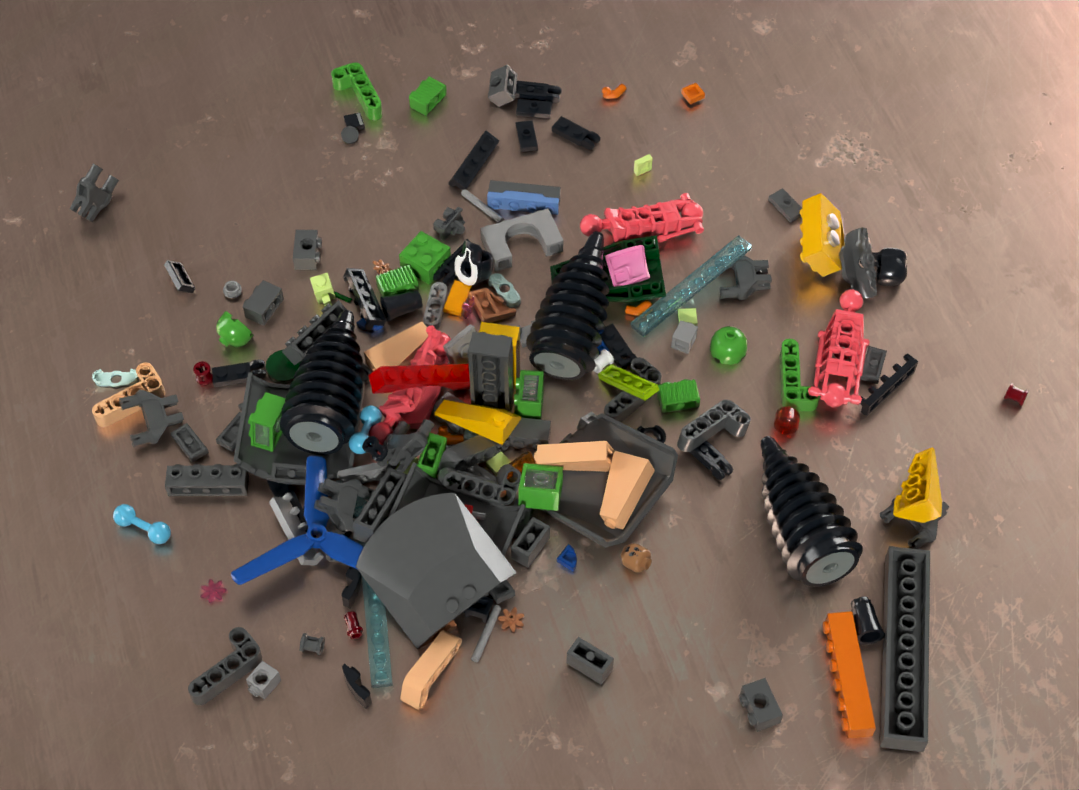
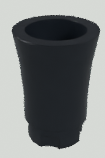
(400, 304)
(866, 621)

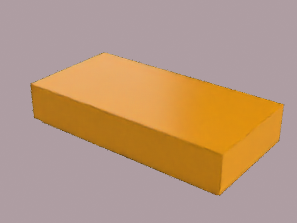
(458, 294)

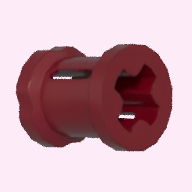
(199, 372)
(1016, 394)

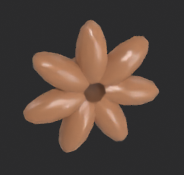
(381, 267)
(511, 619)

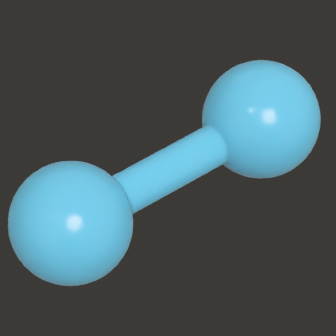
(369, 416)
(125, 515)

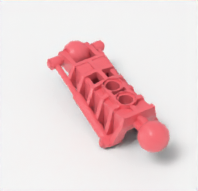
(642, 221)
(831, 342)
(414, 403)

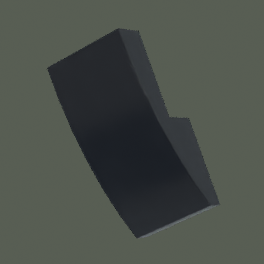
(353, 586)
(354, 683)

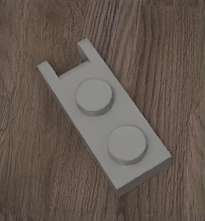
(364, 473)

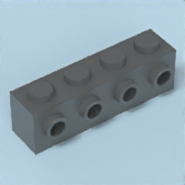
(297, 348)
(206, 480)
(379, 505)

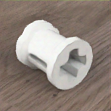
(603, 360)

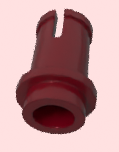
(354, 629)

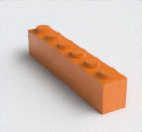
(849, 675)

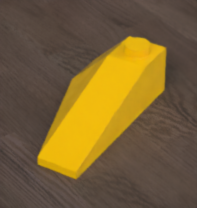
(483, 420)
(921, 492)

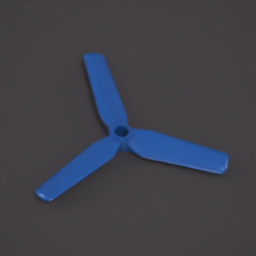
(333, 544)

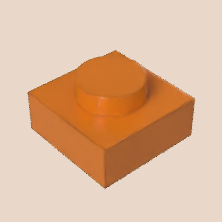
(693, 93)

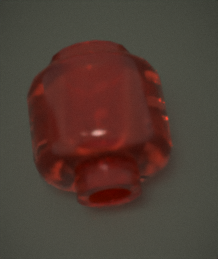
(787, 420)

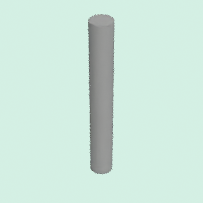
(482, 206)
(486, 633)

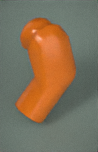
(613, 94)
(638, 310)
(451, 439)

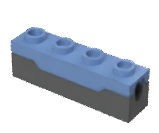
(523, 197)

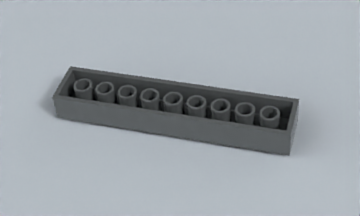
(905, 650)

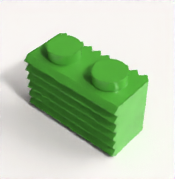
(427, 95)
(397, 281)
(678, 395)
(432, 454)

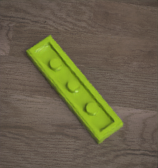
(628, 382)

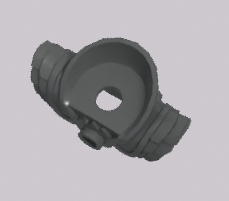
(854, 250)

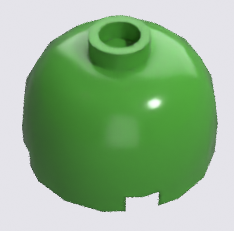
(232, 331)
(728, 345)

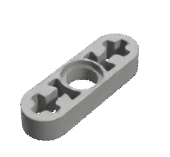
(438, 313)

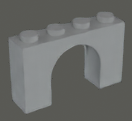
(537, 224)

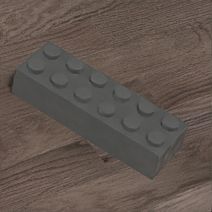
(491, 370)

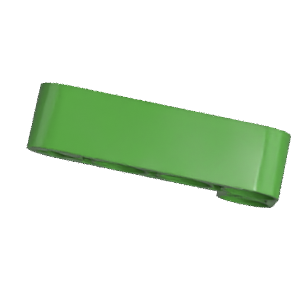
(354, 76)
(792, 374)

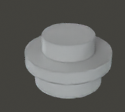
(232, 289)

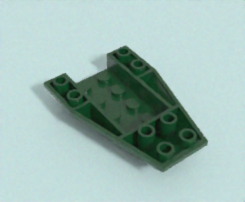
(647, 289)

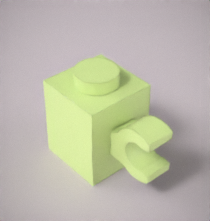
(323, 289)

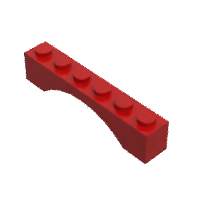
(396, 378)

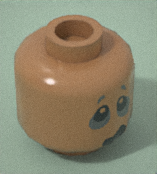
(636, 557)

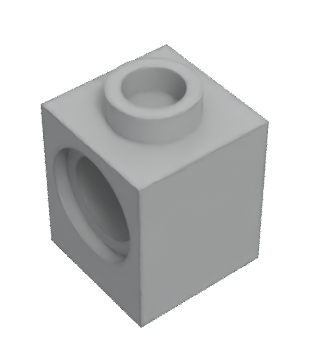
(684, 336)
(263, 671)

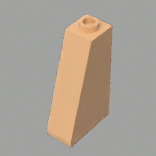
(398, 349)
(576, 456)
(624, 488)

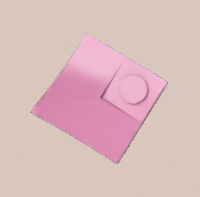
(627, 266)

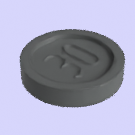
(349, 134)

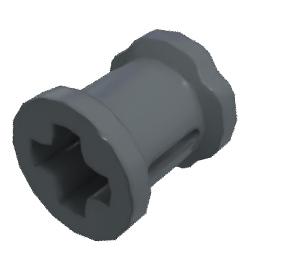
(312, 644)

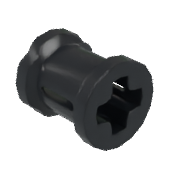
(375, 448)

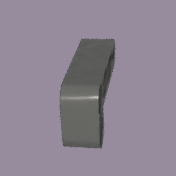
(616, 408)
(722, 415)
(470, 453)
(478, 482)
(222, 668)

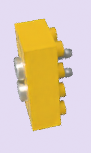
(821, 235)

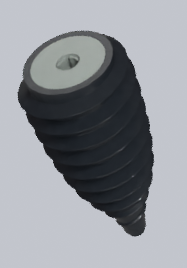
(572, 316)
(325, 391)
(806, 520)

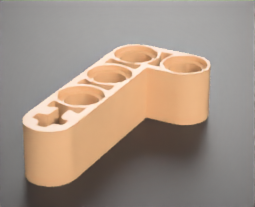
(109, 410)
(428, 668)

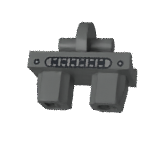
(453, 224)

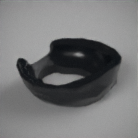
(657, 431)

